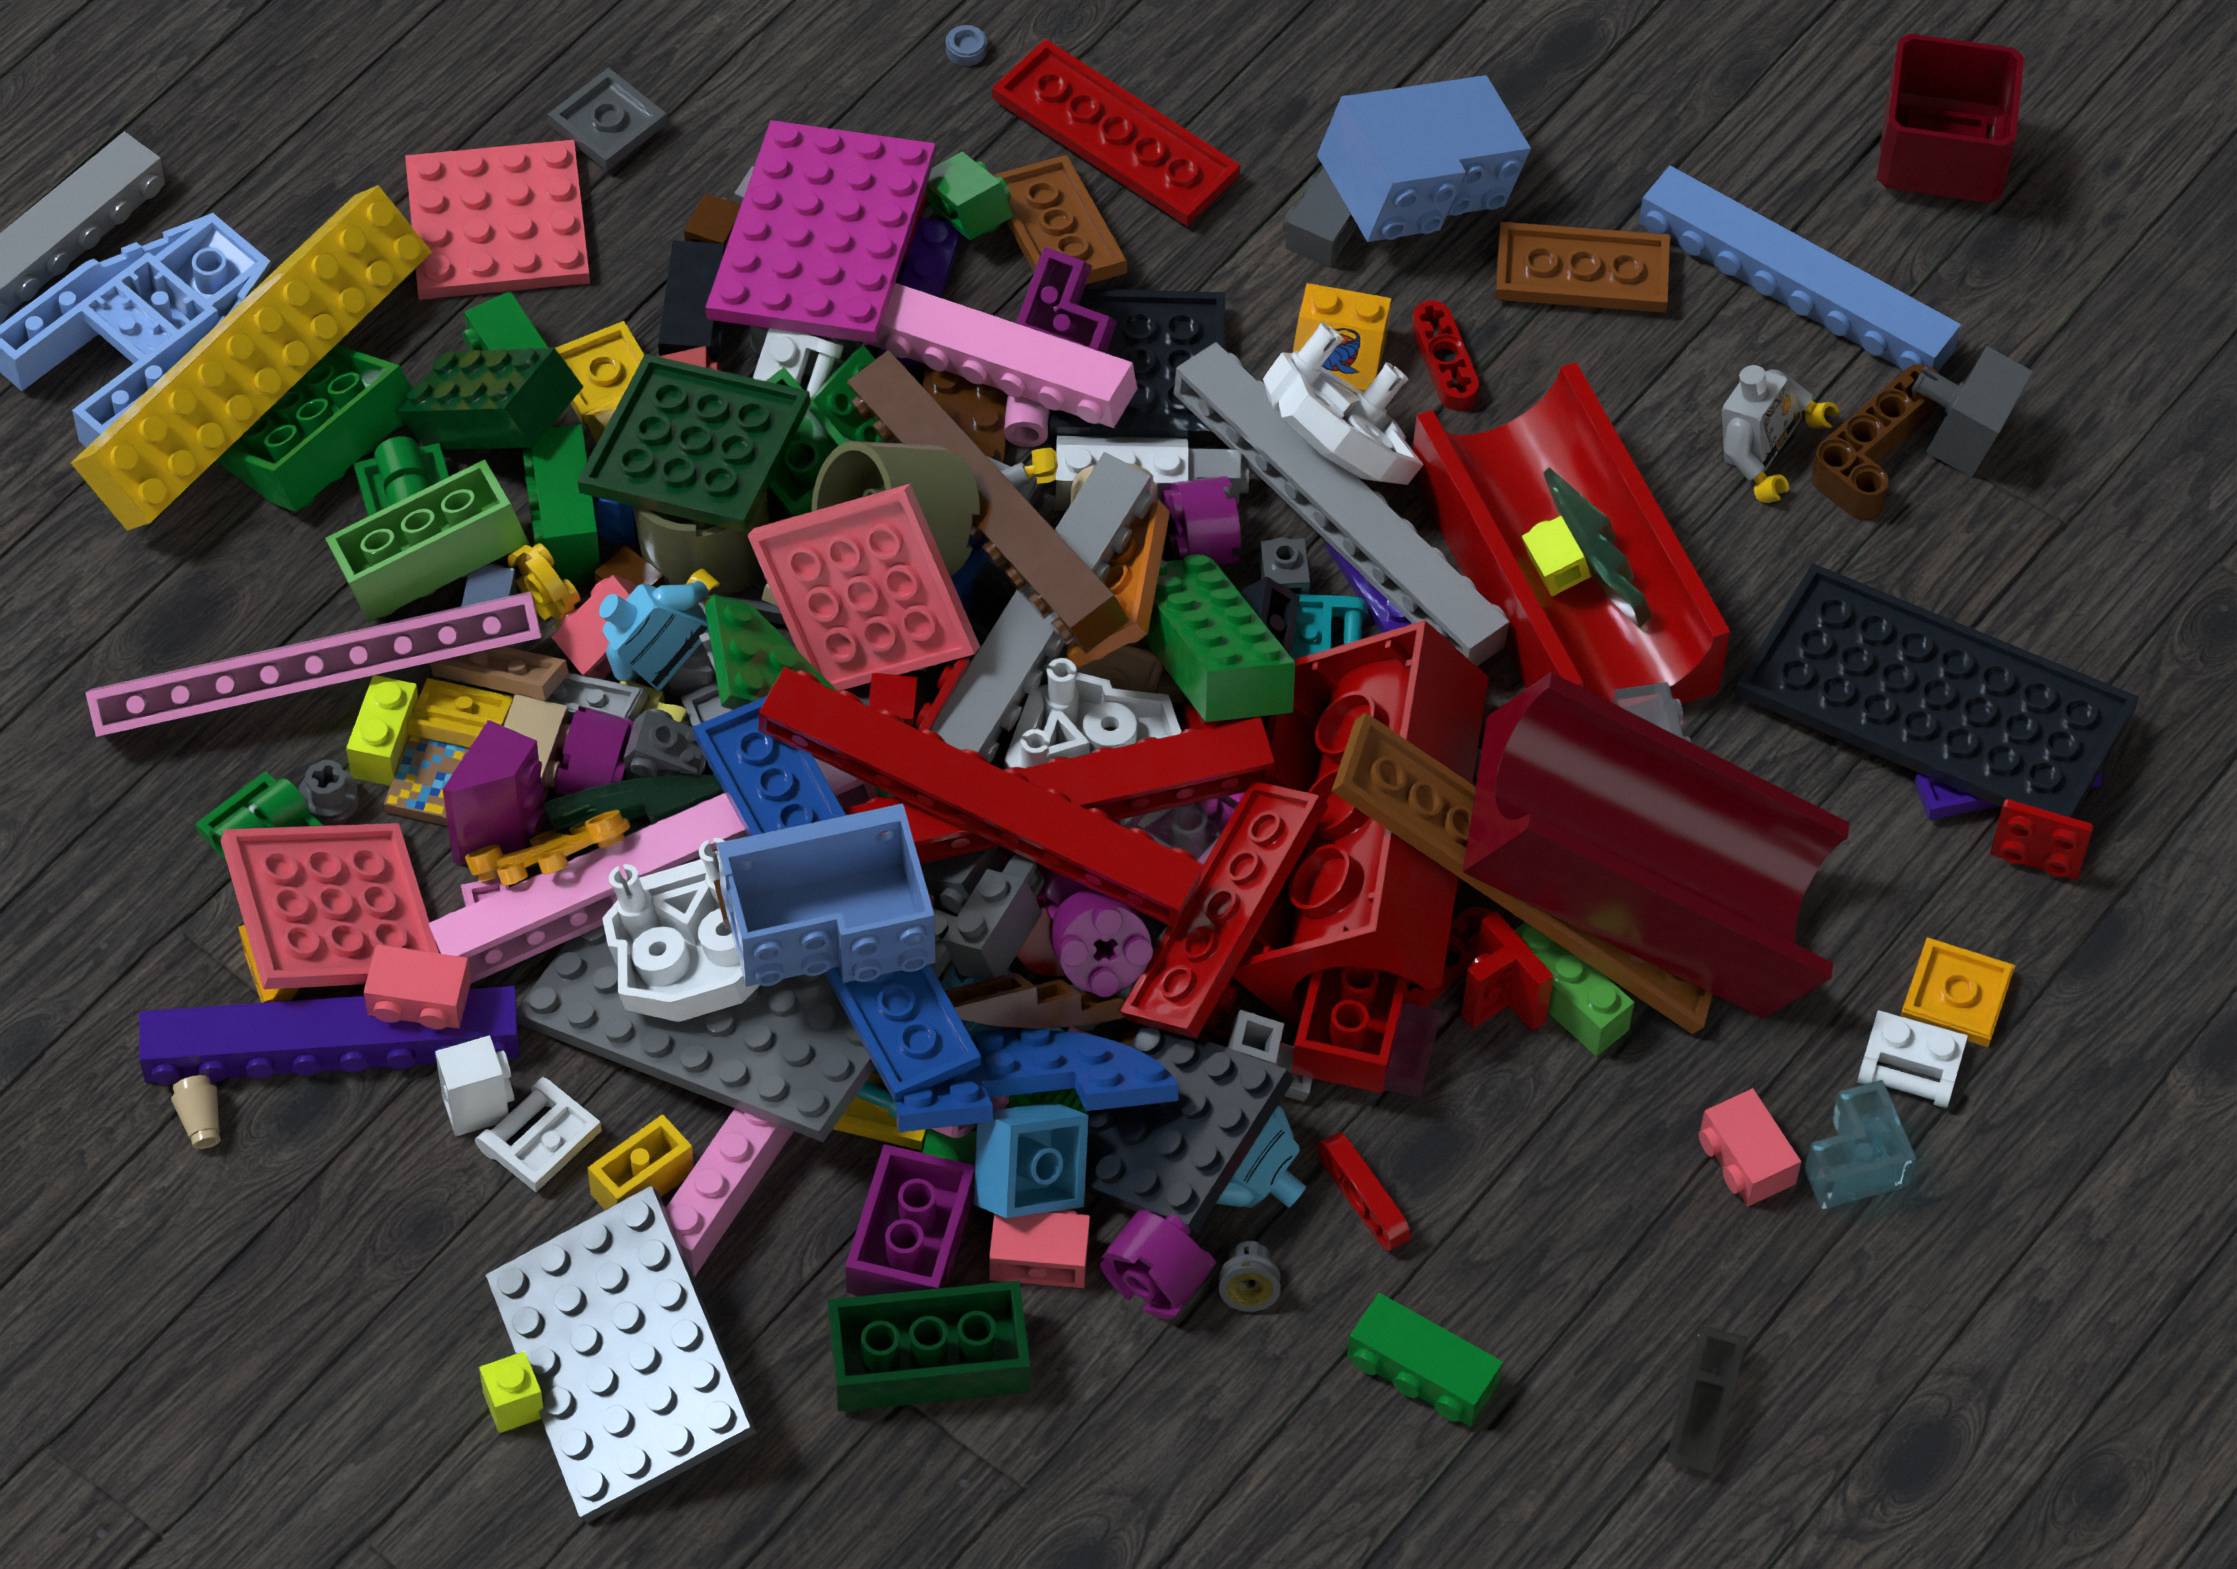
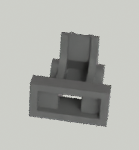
(660, 744)

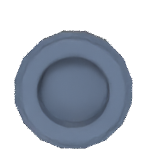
(966, 45)

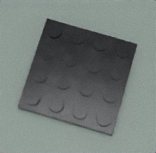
(1156, 335)
(1184, 1150)

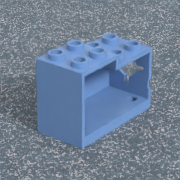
(1422, 155)
(828, 899)

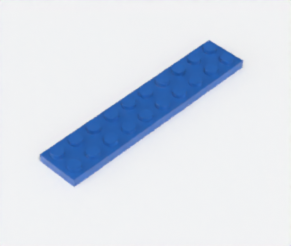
(900, 1014)

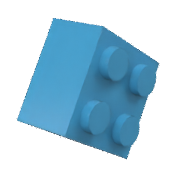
(1031, 1160)

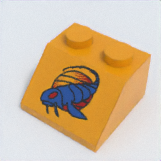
(1360, 321)

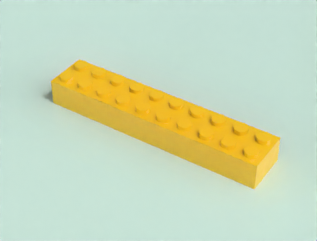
(251, 358)

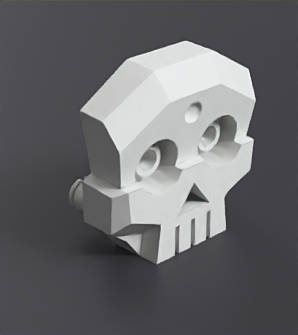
(1339, 418)
(1071, 716)
(682, 920)

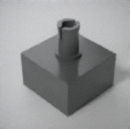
(1973, 408)

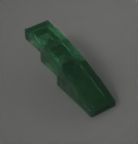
(1595, 538)
(655, 796)

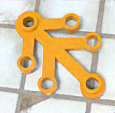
(547, 849)

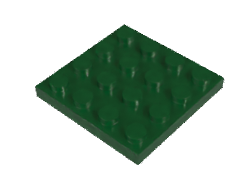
(694, 442)

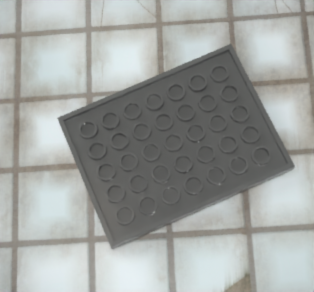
(774, 1056)

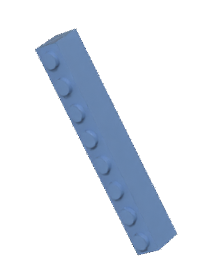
(1797, 273)

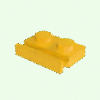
(456, 712)

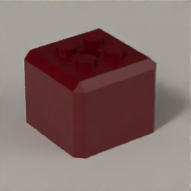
(1950, 118)

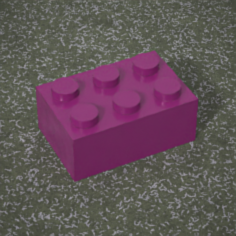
(910, 1224)

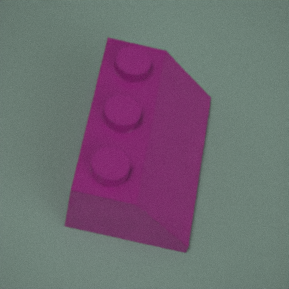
(495, 794)

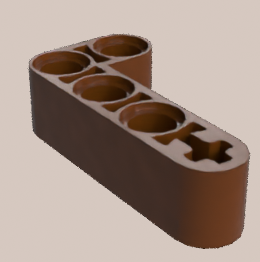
(1849, 456)

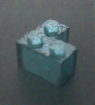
(1867, 1154)

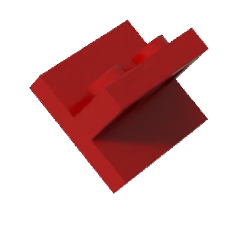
(1505, 976)

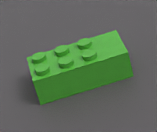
(427, 541)

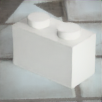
(474, 1084)

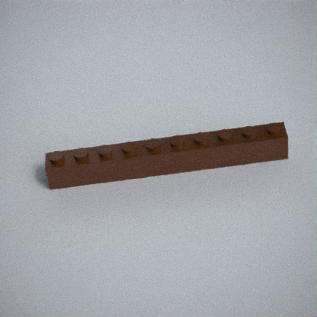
(1007, 522)

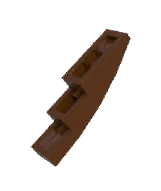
(1020, 1004)

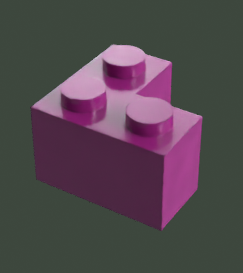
(1054, 303)

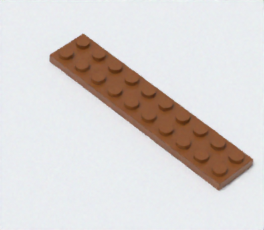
(1433, 813)

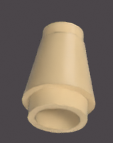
(198, 1110)

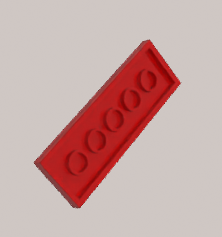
(1116, 132)
(1225, 910)

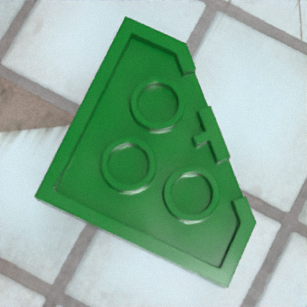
(748, 652)

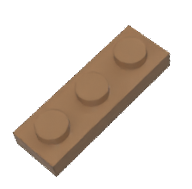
(506, 671)

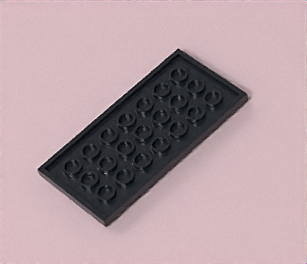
(1936, 695)

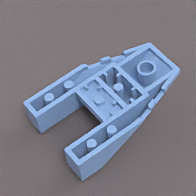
(144, 302)

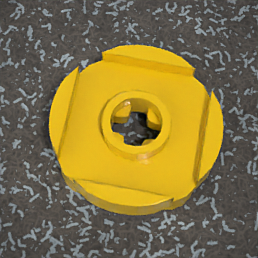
(550, 593)

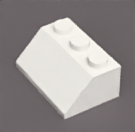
(1160, 456)

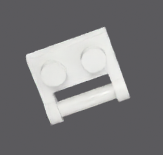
(792, 351)
(1914, 1048)
(548, 1142)

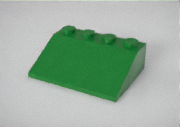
(319, 427)

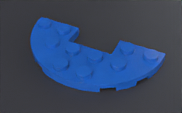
(1039, 1061)

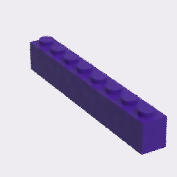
(309, 1037)

